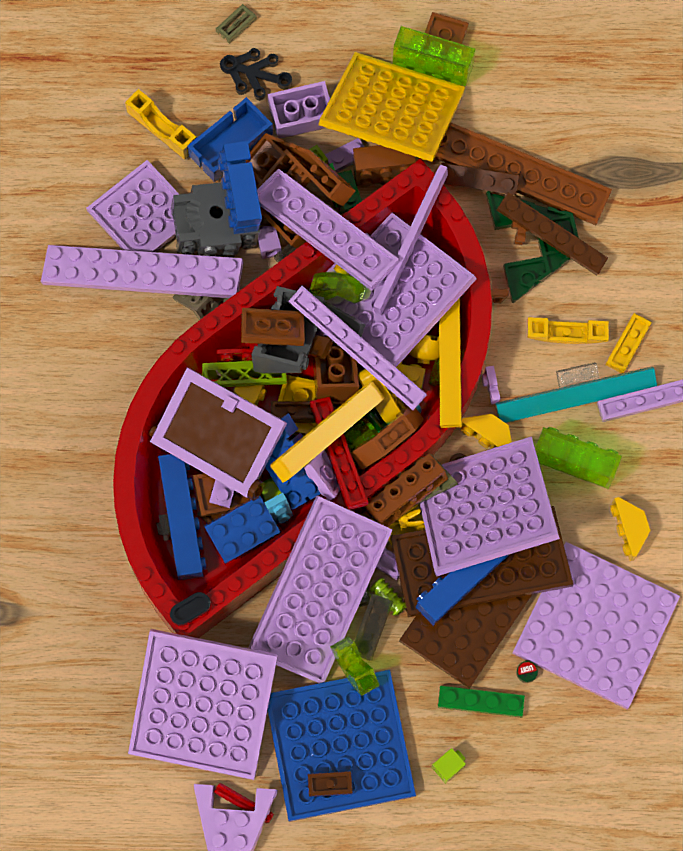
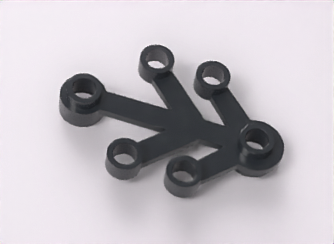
(253, 72)

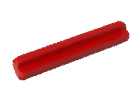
(238, 799)

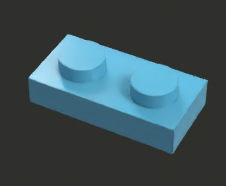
(279, 509)

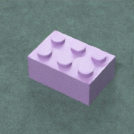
(298, 109)

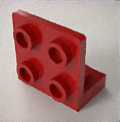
(236, 355)

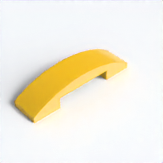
(568, 332)

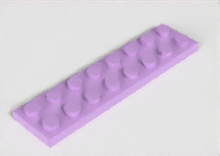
(326, 229)

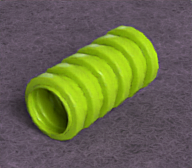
(382, 589)

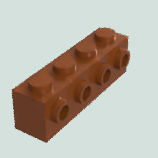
(406, 491)

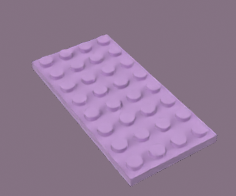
(320, 589)

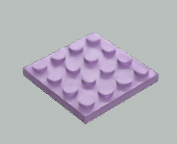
(137, 210)

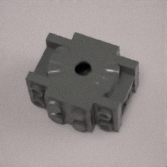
(204, 227)

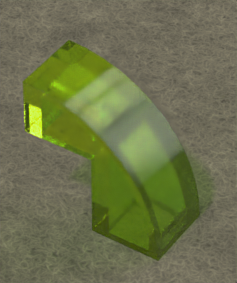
(337, 284)
(355, 669)

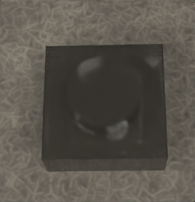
(163, 527)

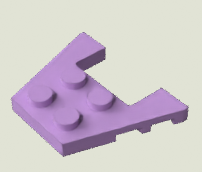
(232, 828)

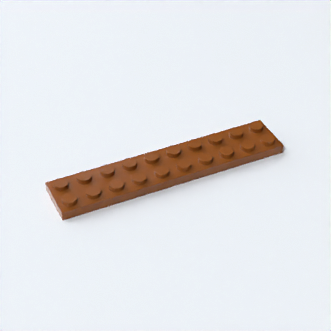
(537, 178)

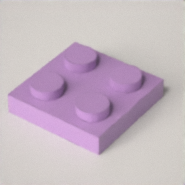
(322, 474)

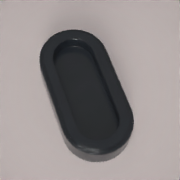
(190, 609)

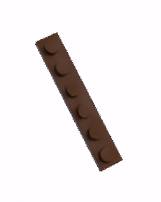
(552, 233)

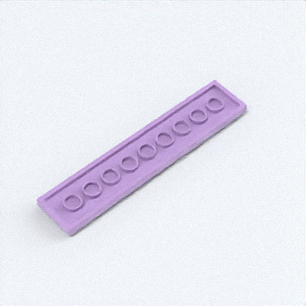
(142, 271)

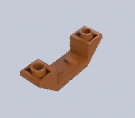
(388, 438)

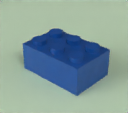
(241, 529)

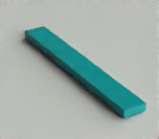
(575, 395)

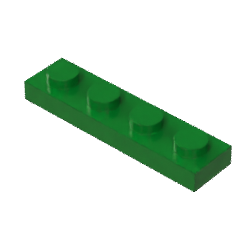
(481, 701)

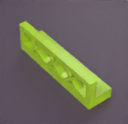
(232, 370)

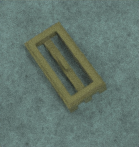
(225, 34)

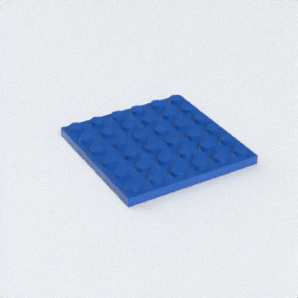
(338, 730)

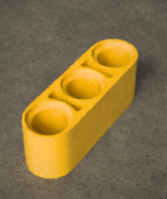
(390, 405)

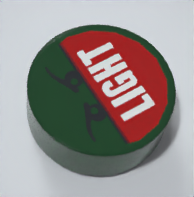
(527, 672)

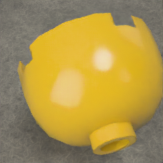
(426, 349)

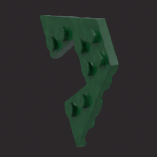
(528, 273)

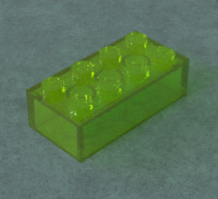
(433, 56)
(577, 457)

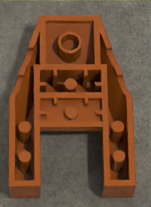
(302, 167)

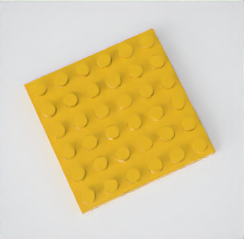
(392, 106)

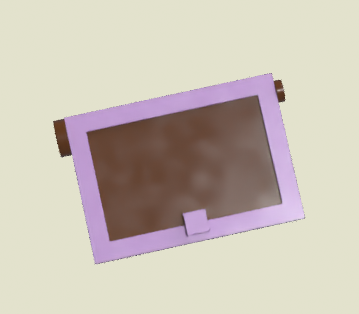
(218, 433)

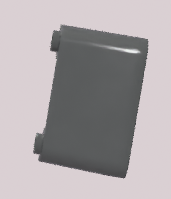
(285, 358)

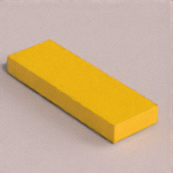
(628, 343)

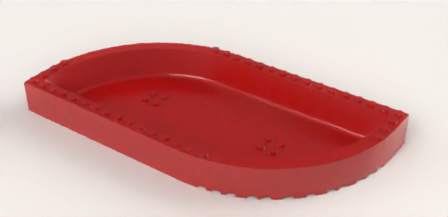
(137, 471)

